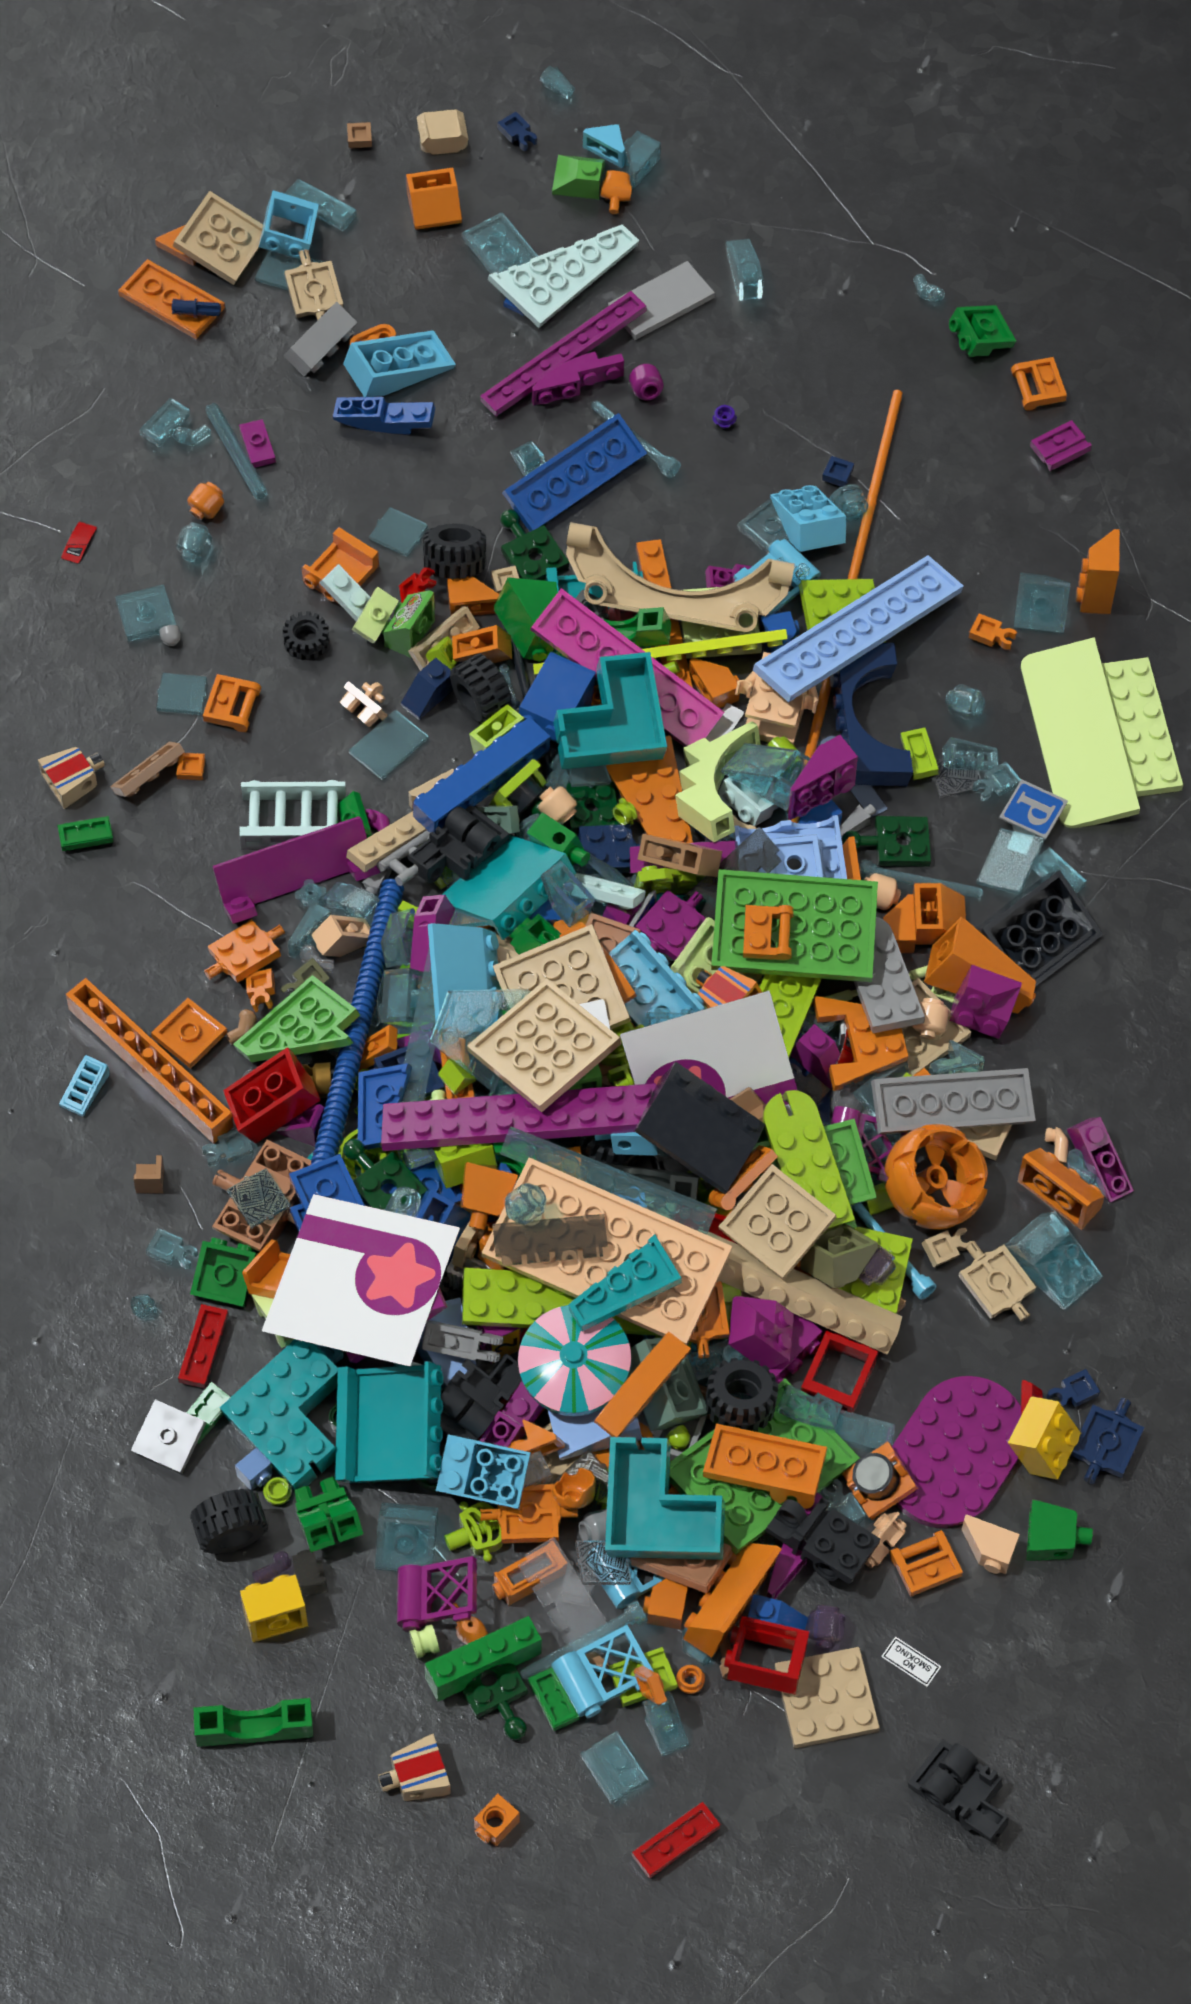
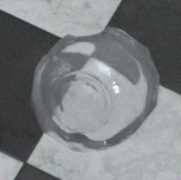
(845, 1098)

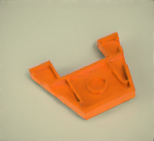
(870, 1050)

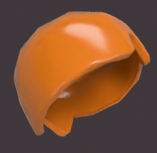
(575, 1490)

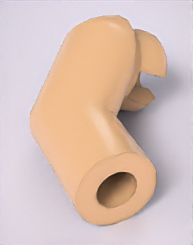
(1060, 1141)

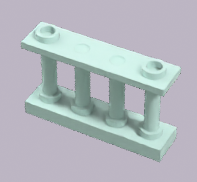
(262, 837)

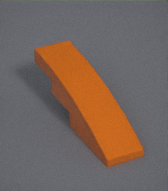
(642, 1385)

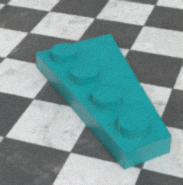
(633, 1282)

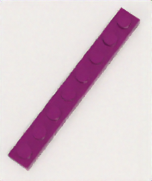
(571, 346)

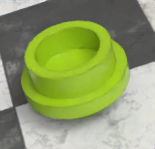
(277, 1491)

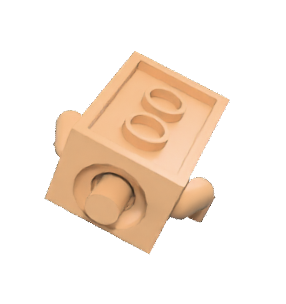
(771, 711)

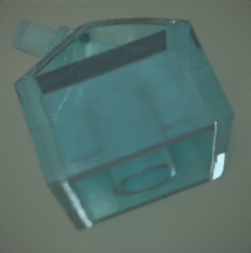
(397, 998)

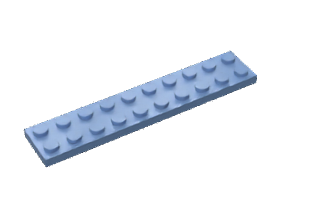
(857, 628)

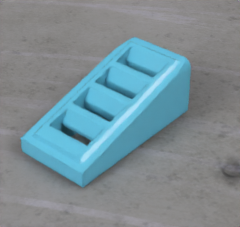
(86, 1065)

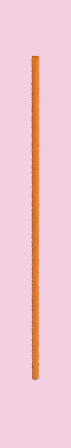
(858, 556)

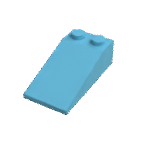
(396, 362)

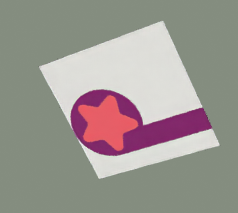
(723, 1045)
(361, 1280)

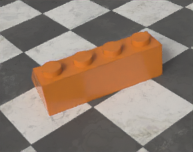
(730, 1597)

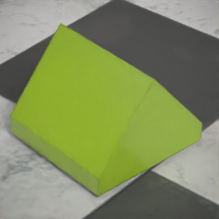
(455, 1077)
(882, 1201)

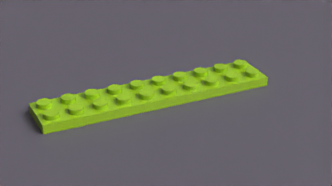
(517, 1301)

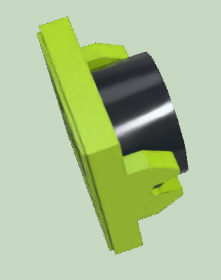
(521, 789)

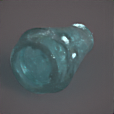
(554, 80)

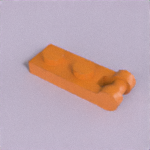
(755, 1165)

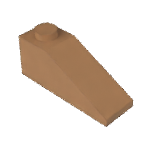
(680, 855)

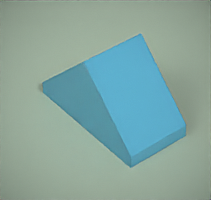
(606, 143)

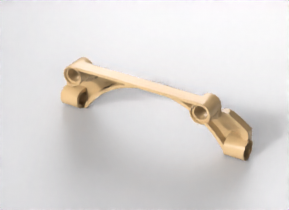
(716, 607)

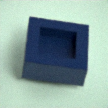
(838, 471)

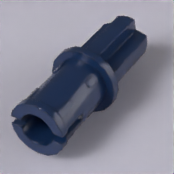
(195, 308)

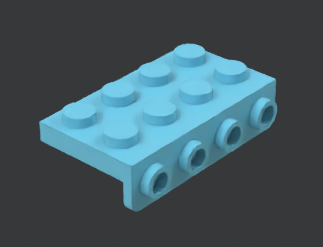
(651, 980)

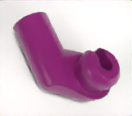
(376, 819)

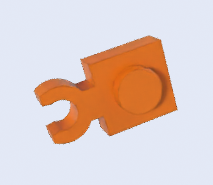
(988, 630)
(259, 987)

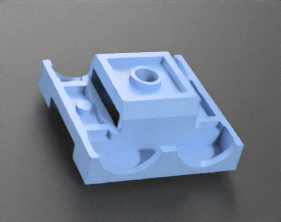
(813, 844)

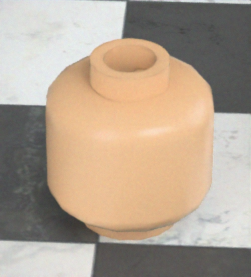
(557, 804)
(887, 890)
(935, 1018)

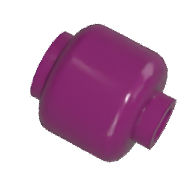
(646, 381)

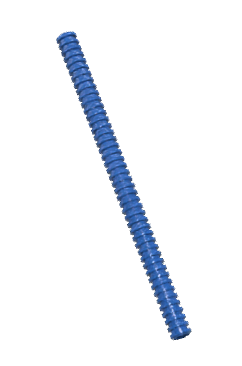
(364, 1001)

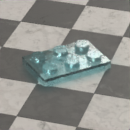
(498, 244)

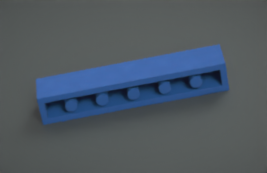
(482, 774)

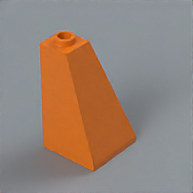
(966, 946)

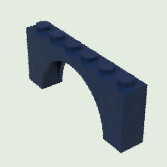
(876, 761)

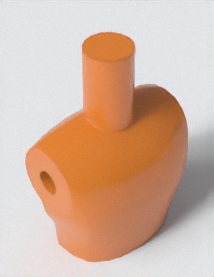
(616, 188)
(470, 1630)

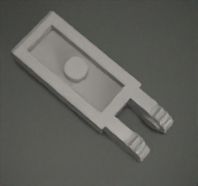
(459, 1341)

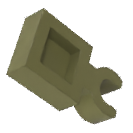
(308, 969)

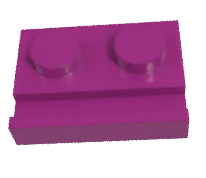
(1060, 445)

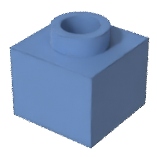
(254, 1469)

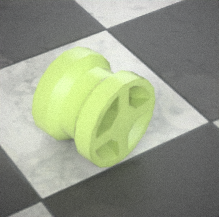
(424, 1641)

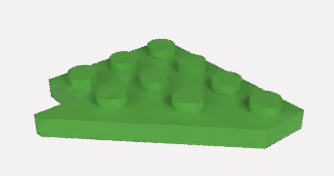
(304, 1022)
(850, 1161)

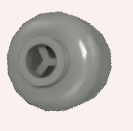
(593, 1526)

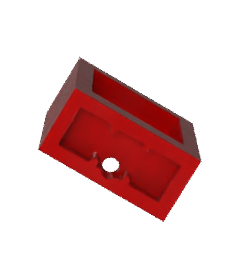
(856, 1350)
(770, 1634)

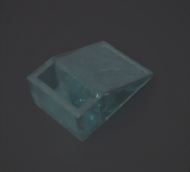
(767, 771)
(1054, 1259)

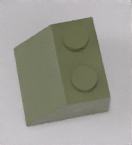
(839, 1256)

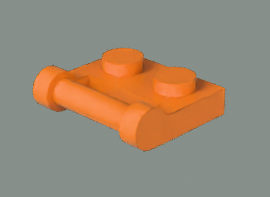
(1046, 379)
(223, 700)
(758, 932)
(930, 1570)

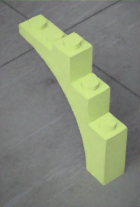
(701, 778)

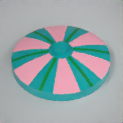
(572, 1368)

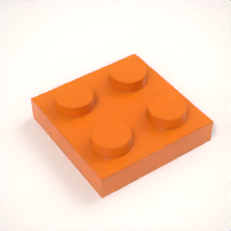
(189, 1033)

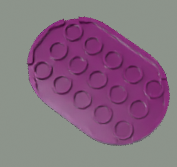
(957, 1450)

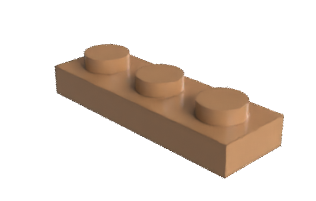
(148, 769)

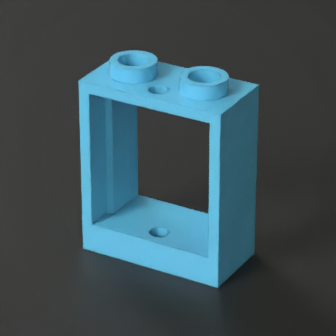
(303, 213)

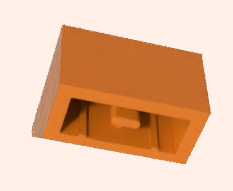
(433, 198)
(935, 911)

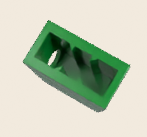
(556, 836)
(1054, 1532)

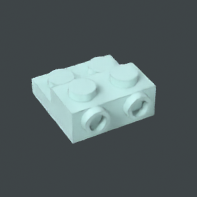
(749, 805)

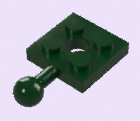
(536, 541)
(600, 795)
(888, 849)
(385, 1171)
(507, 1689)

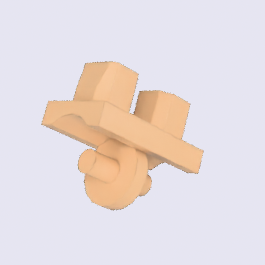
(354, 697)

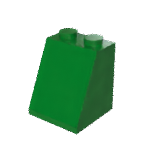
(519, 608)

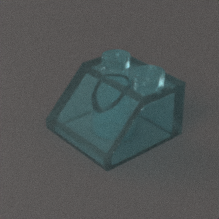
(405, 1535)

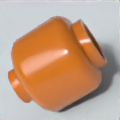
(205, 500)

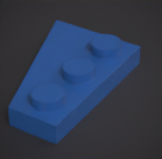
(374, 1090)

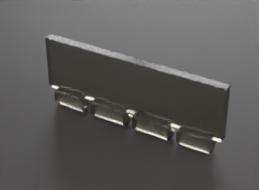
(751, 855)
(554, 1235)

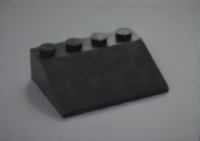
(1042, 927)
(699, 1127)

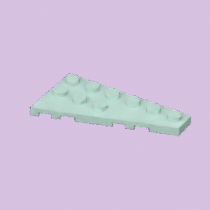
(559, 276)

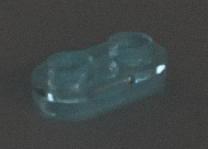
(410, 1207)

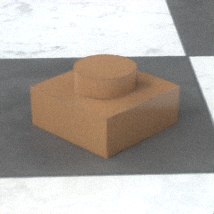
(359, 135)

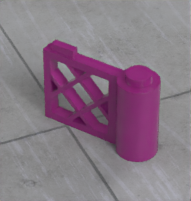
(843, 1114)
(415, 1593)

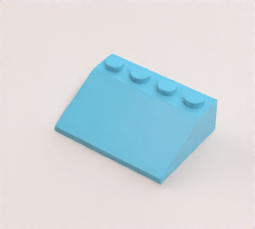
(462, 960)

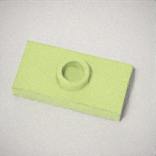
(375, 615)

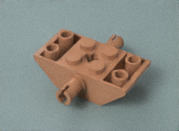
(279, 1163)

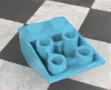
(810, 518)
(483, 1471)

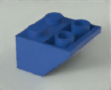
(443, 1210)

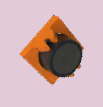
(878, 1478)

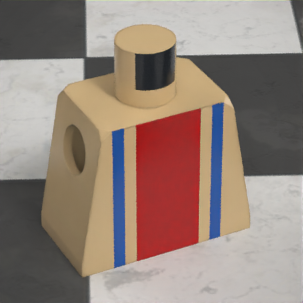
(70, 774)
(417, 1771)

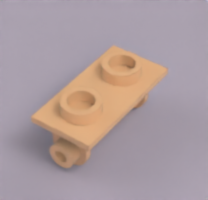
(889, 1531)

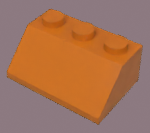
(1099, 575)
(1060, 1187)

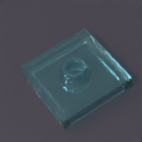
(144, 612)

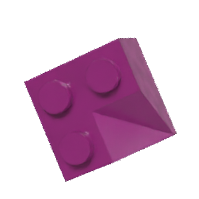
(985, 1001)
(761, 1330)

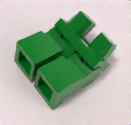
(326, 1514)

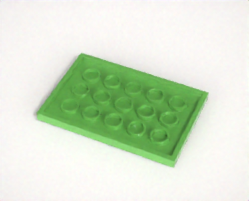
(828, 932)
(748, 1508)

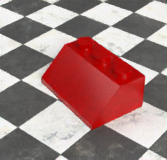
(271, 1096)

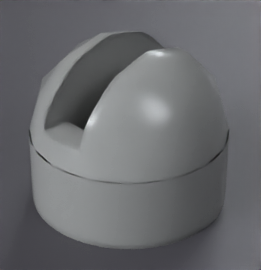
(170, 634)

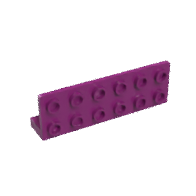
(287, 866)

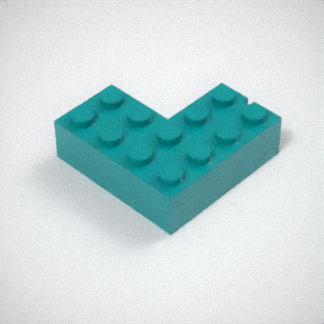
(626, 724)
(274, 1411)
(648, 1520)

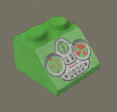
(410, 622)

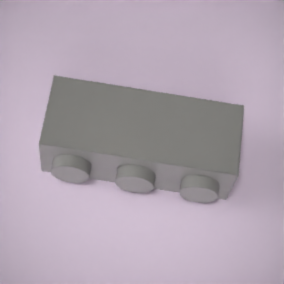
(321, 340)

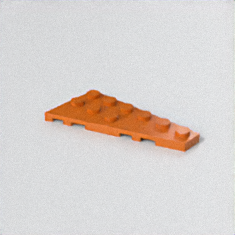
(652, 791)

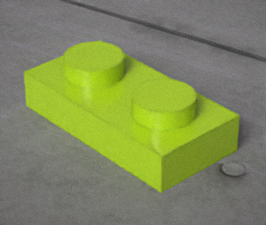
(921, 752)

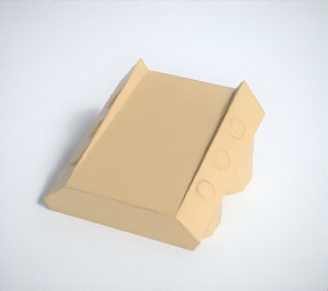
(442, 131)

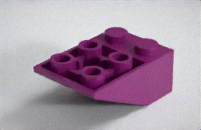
(824, 776)

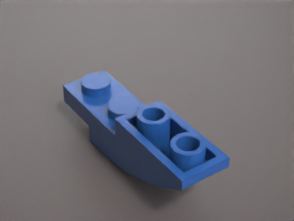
(384, 417)

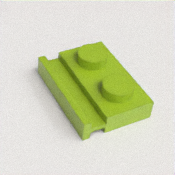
(658, 1663)

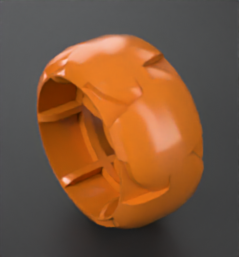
(911, 1190)

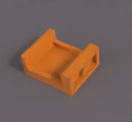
(347, 551)
(266, 1270)

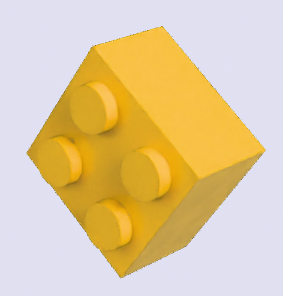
(1044, 1438)
(273, 1607)

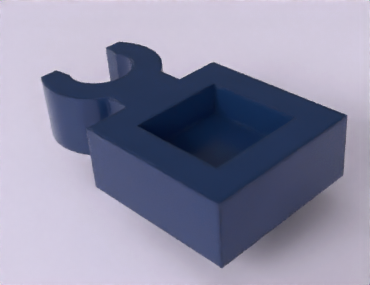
(516, 128)
(1076, 1388)

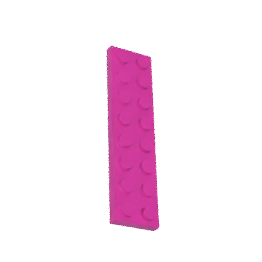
(586, 637)

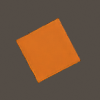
(191, 766)

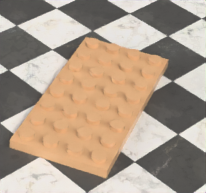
(628, 1228)

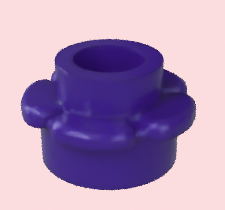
(724, 411)

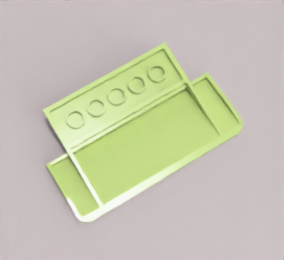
(1099, 732)

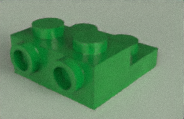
(981, 329)
(533, 934)
(220, 1272)

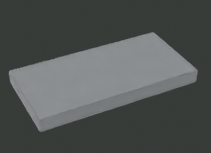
(668, 298)

